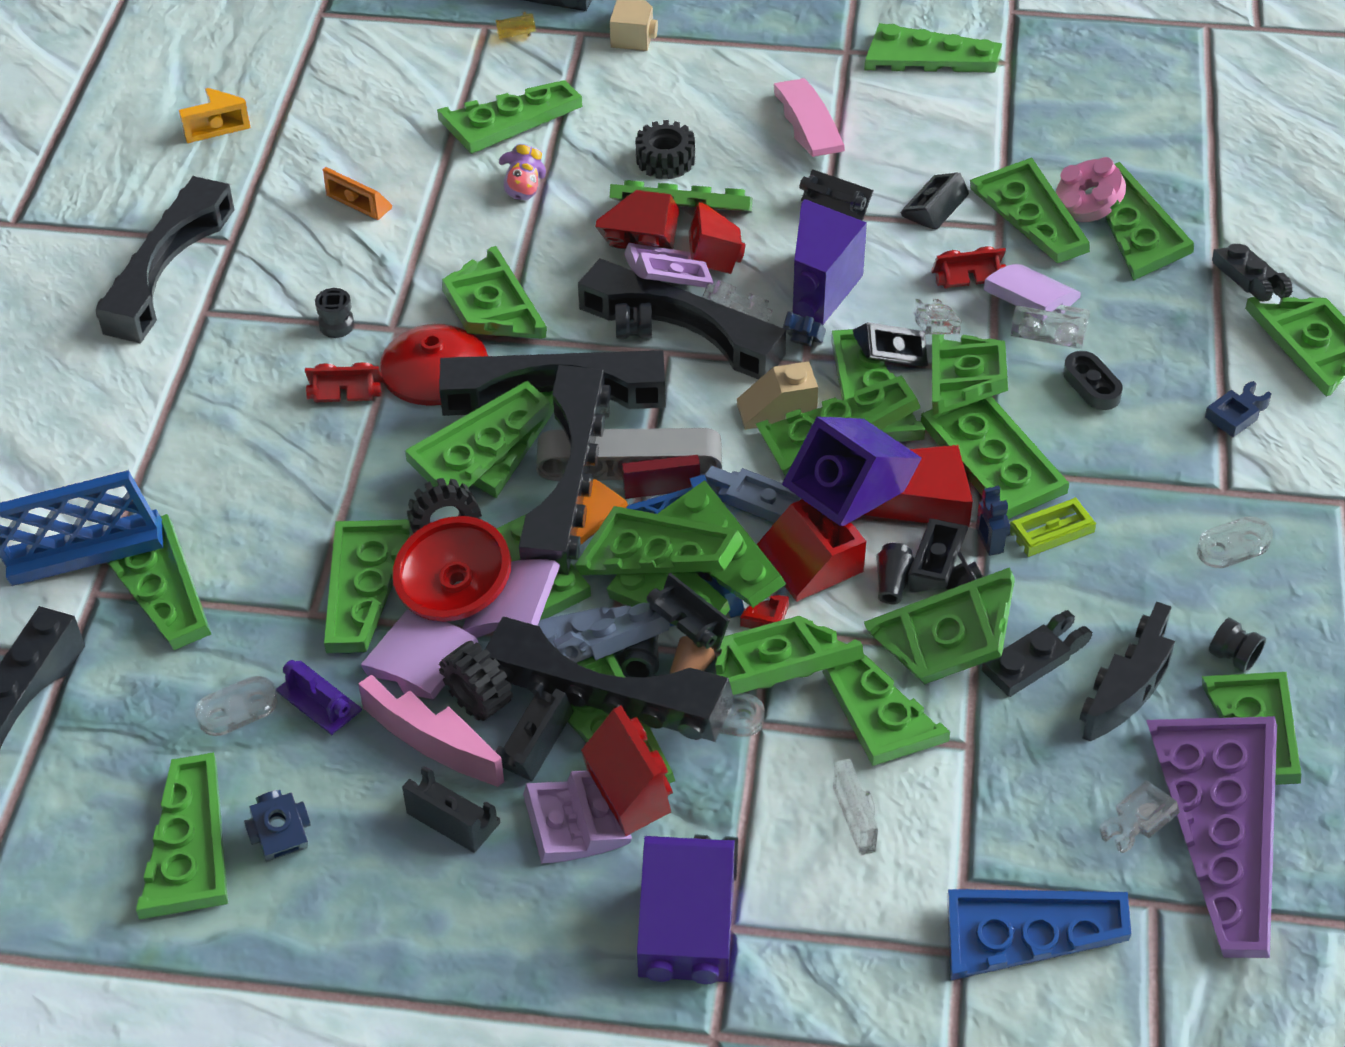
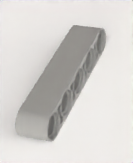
(628, 446)

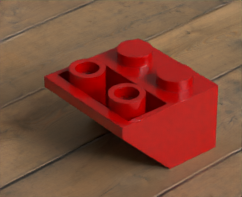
(641, 219)
(812, 550)
(627, 772)

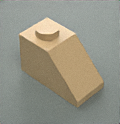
(632, 25)
(778, 393)

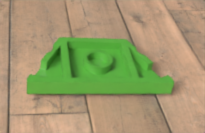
(492, 300)
(1309, 333)
(966, 371)
(949, 628)
(781, 653)

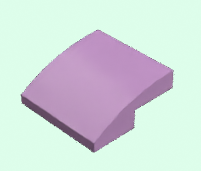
(667, 265)
(1029, 288)
(520, 599)
(413, 653)
(571, 819)

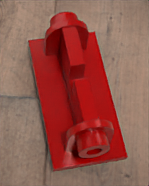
(954, 267)
(327, 380)

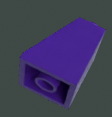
(826, 260)
(849, 468)
(685, 909)

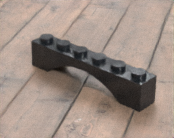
(196, 213)
(745, 341)
(471, 382)
(553, 525)
(35, 660)
(680, 701)

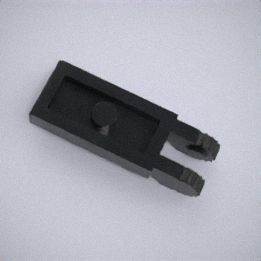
(1251, 272)
(1036, 654)

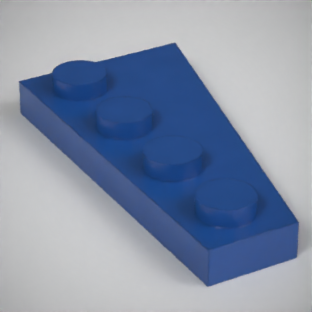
(1026, 926)

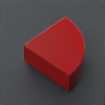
(765, 612)

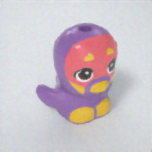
(523, 172)

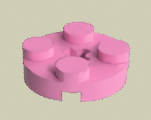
(1088, 174)

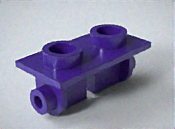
(316, 697)

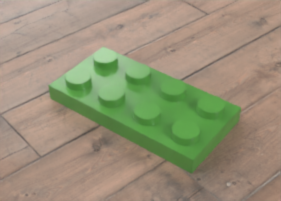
(997, 454)

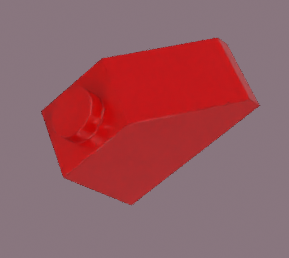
(715, 240)

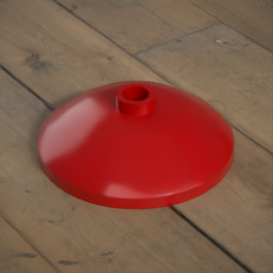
(413, 360)
(449, 553)

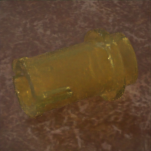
(516, 26)

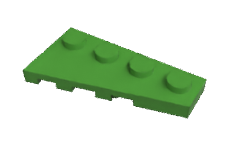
(919, 47)
(509, 115)
(732, 199)
(1145, 231)
(878, 404)
(749, 572)
(360, 580)
(188, 843)

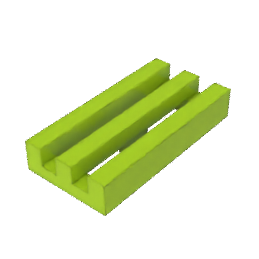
(1056, 530)

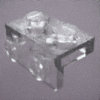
(1061, 327)

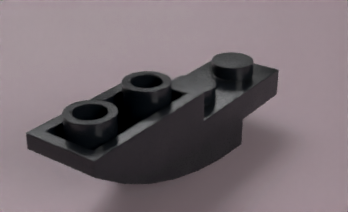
(1129, 678)

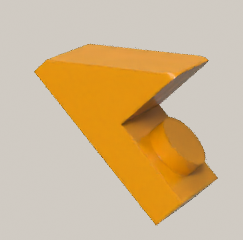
(218, 117)

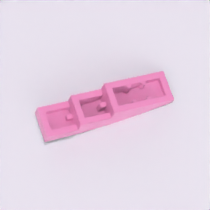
(809, 117)
(438, 736)

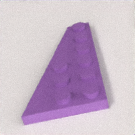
(1226, 802)

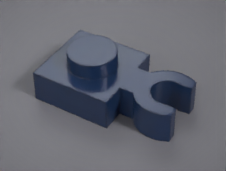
(803, 329)
(1237, 412)
(992, 521)

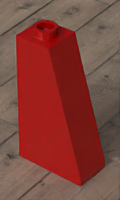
(935, 490)

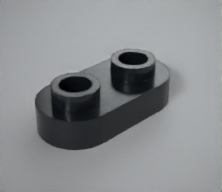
(1092, 380)

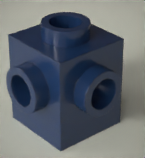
(278, 840)

